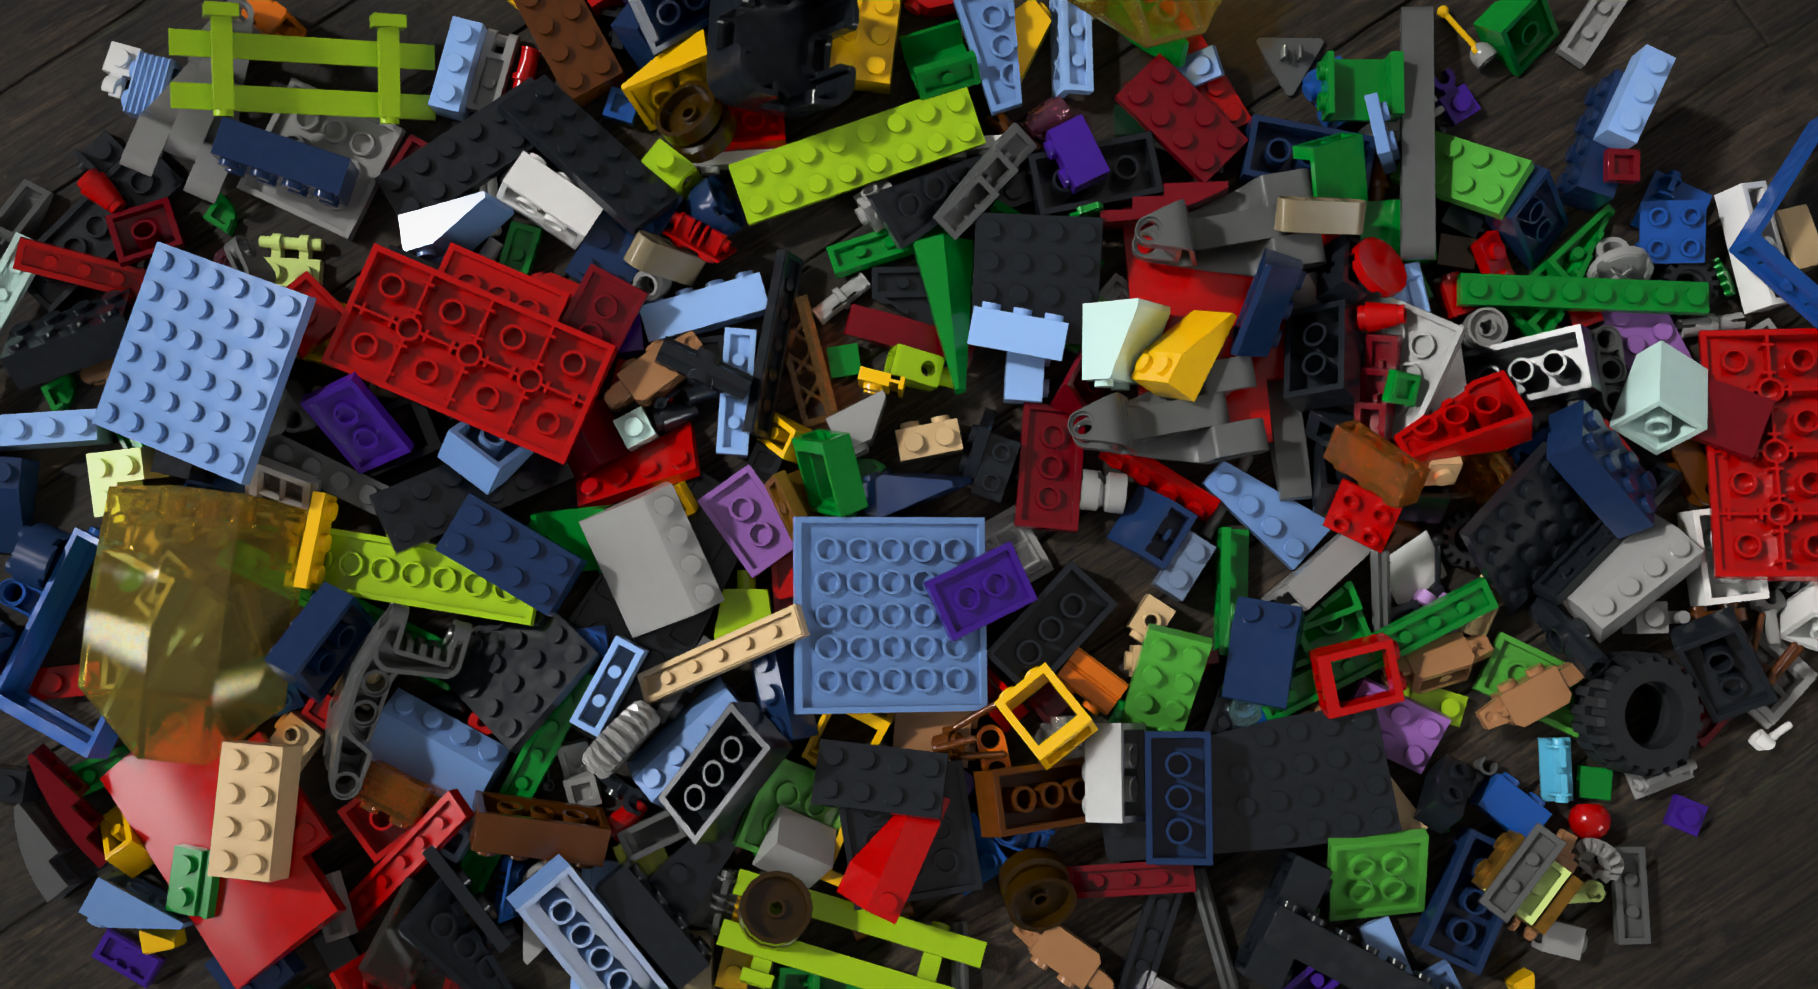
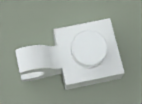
(117, 66)

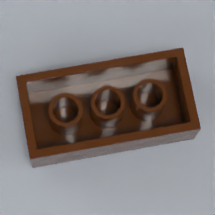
(573, 47)
(1030, 797)
(538, 829)

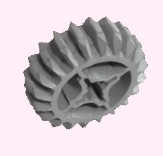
(620, 739)

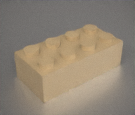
(255, 810)

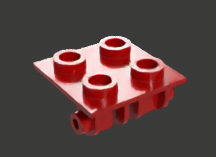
(709, 249)
(1361, 516)

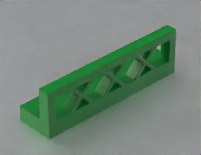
(1230, 581)

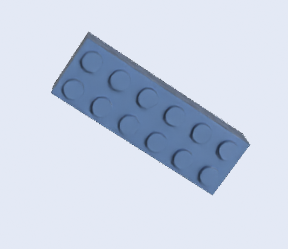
(581, 931)

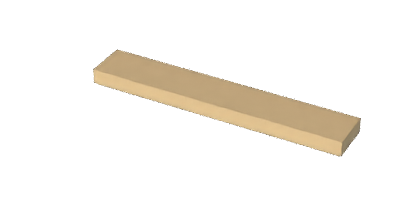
(723, 654)

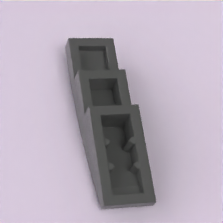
(984, 181)
(1288, 447)

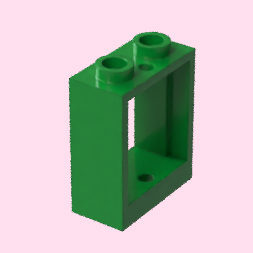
(830, 472)

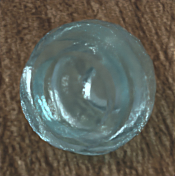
(1244, 714)

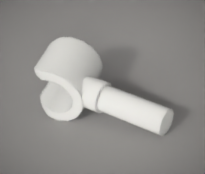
(1762, 741)

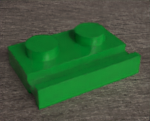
(189, 886)

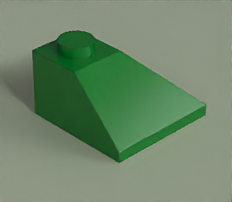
(1517, 31)

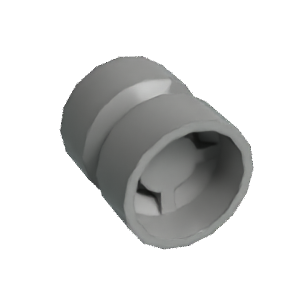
(1485, 328)
(1103, 491)

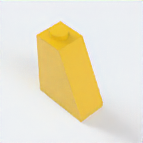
(1032, 27)

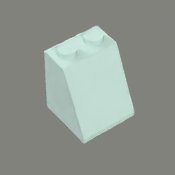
(1116, 337)
(1662, 399)

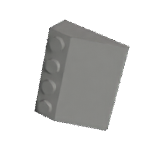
(651, 560)
(1633, 577)

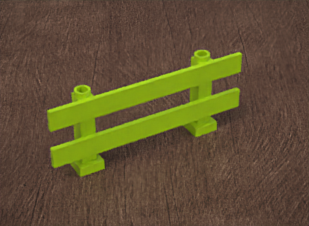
(226, 98)
(933, 940)

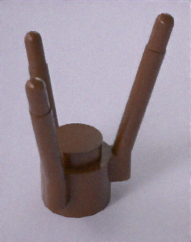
(1785, 660)
(954, 743)

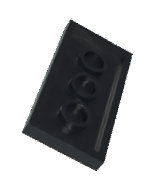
(880, 779)

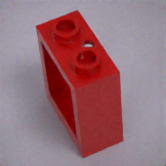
(1324, 679)

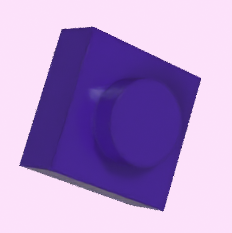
(1685, 815)

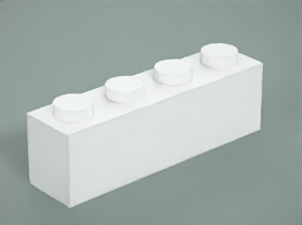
(1734, 209)

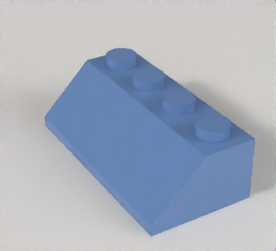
(436, 747)
(671, 747)

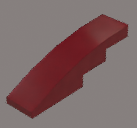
(1195, 195)
(890, 329)
(1382, 354)
(64, 794)

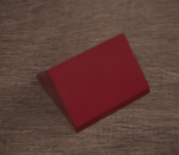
(139, 229)
(1075, 392)
(597, 443)

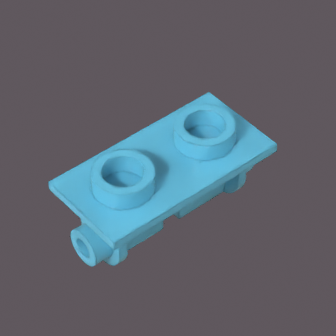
(1555, 769)

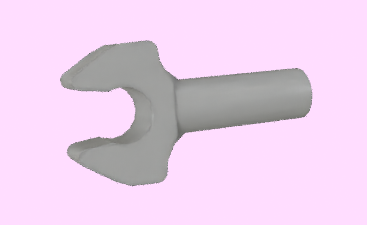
(1777, 602)

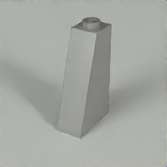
(1318, 573)

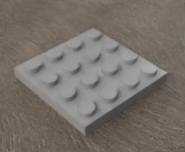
(358, 138)
(1426, 350)

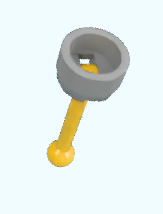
(1480, 52)

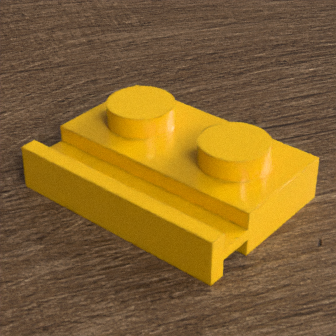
(875, 381)

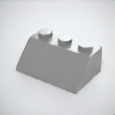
(1115, 774)

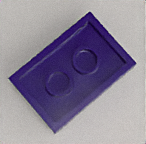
(357, 423)
(980, 591)

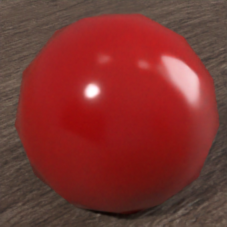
(1589, 820)

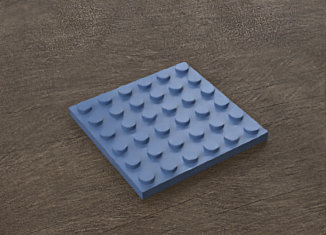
(204, 362)
(872, 620)

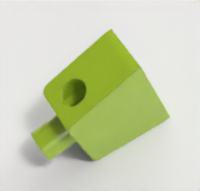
(671, 168)
(907, 362)
(742, 605)

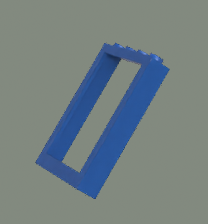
(1763, 257)
(34, 646)

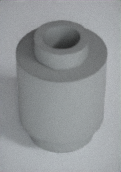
(645, 282)

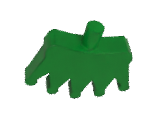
(1088, 210)
(1724, 277)
(1116, 714)

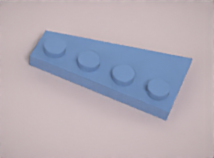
(993, 38)
(1282, 527)

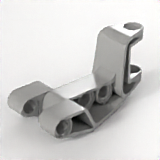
(186, 131)

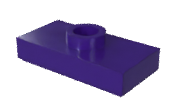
(126, 957)

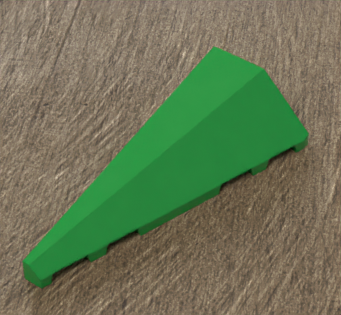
(1568, 260)
(947, 279)
(1332, 622)

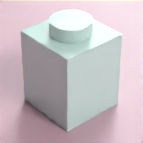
(636, 429)

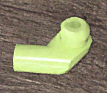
(1589, 892)

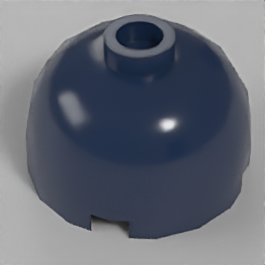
(713, 207)

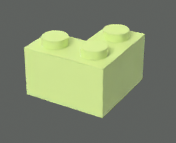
(118, 468)

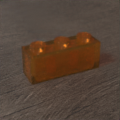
(1376, 464)

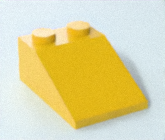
(667, 71)
(1184, 355)

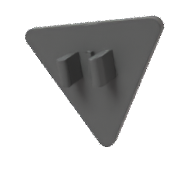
(1289, 59)

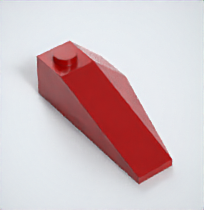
(1477, 421)
(888, 865)

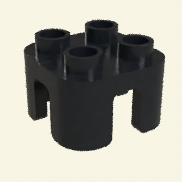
(778, 54)

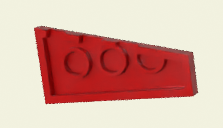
(665, 459)

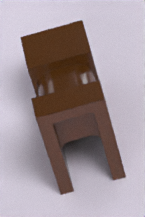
(1692, 462)

